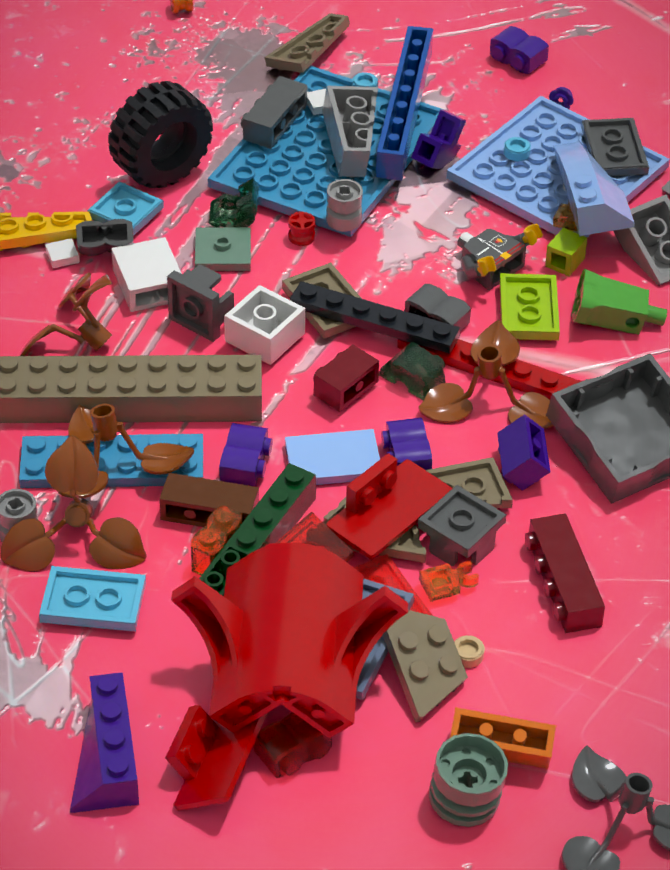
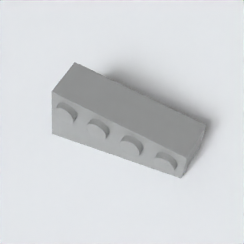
(349, 124)

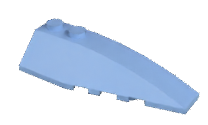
(592, 193)

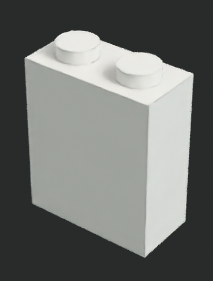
(143, 272)

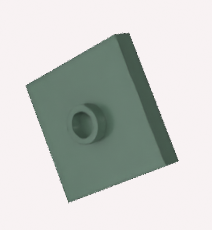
(223, 248)

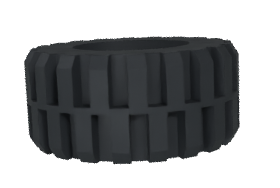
(144, 119)

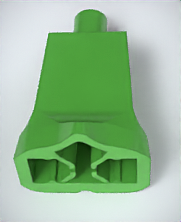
(613, 304)

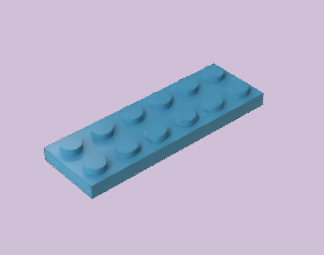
(114, 459)

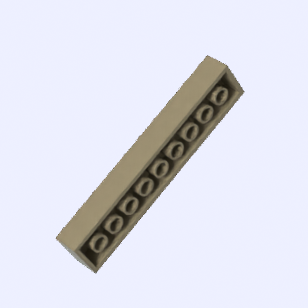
(137, 386)

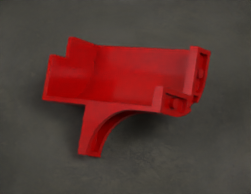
(288, 634)

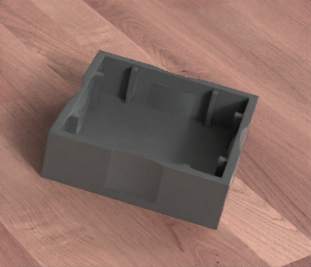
(618, 426)

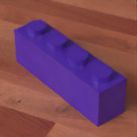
(107, 759)

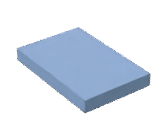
(335, 455)

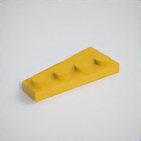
(38, 229)

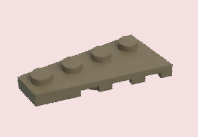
(308, 45)

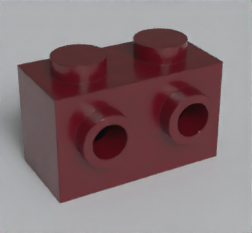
(346, 377)

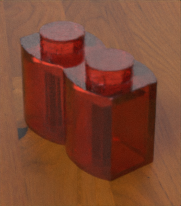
(289, 744)

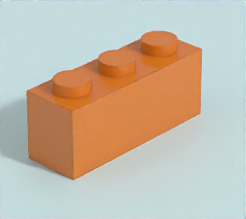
(520, 739)

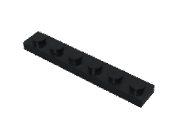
(376, 317)

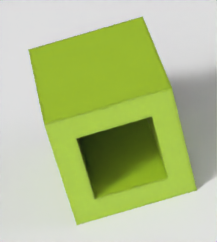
(566, 251)

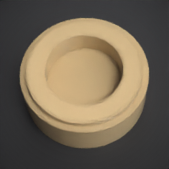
(470, 650)

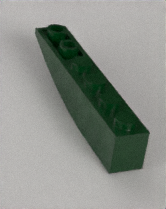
(267, 522)

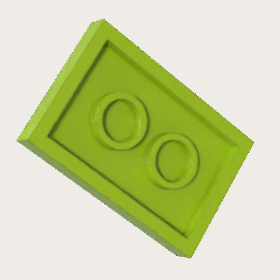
(530, 306)

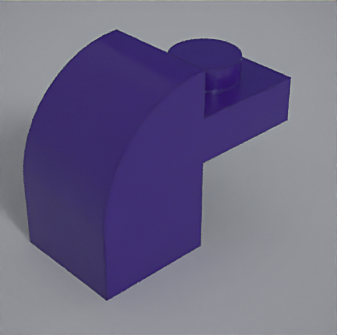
(441, 144)

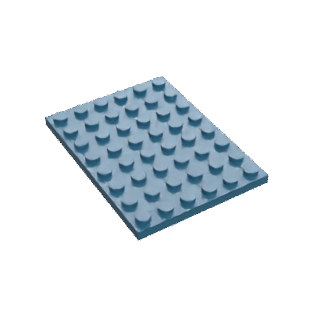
(302, 162)

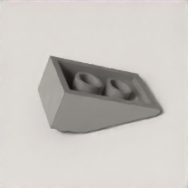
(650, 238)

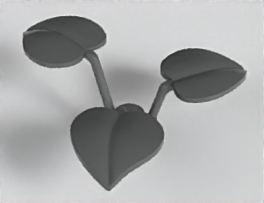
(599, 779)

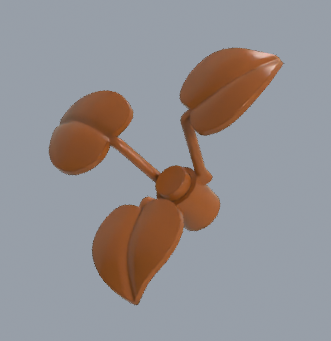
(92, 331)
(491, 351)
(102, 425)
(73, 470)

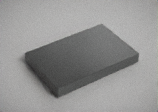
(615, 146)

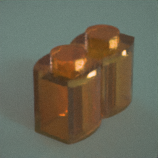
(213, 537)

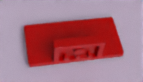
(385, 504)
(209, 758)

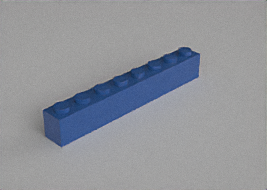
(404, 103)

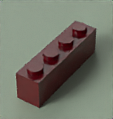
(565, 573)

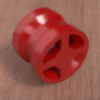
(301, 228)

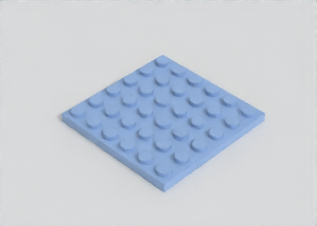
(535, 185)

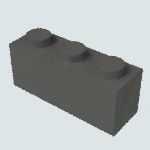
(274, 112)

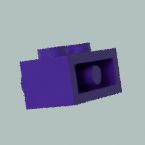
(523, 452)

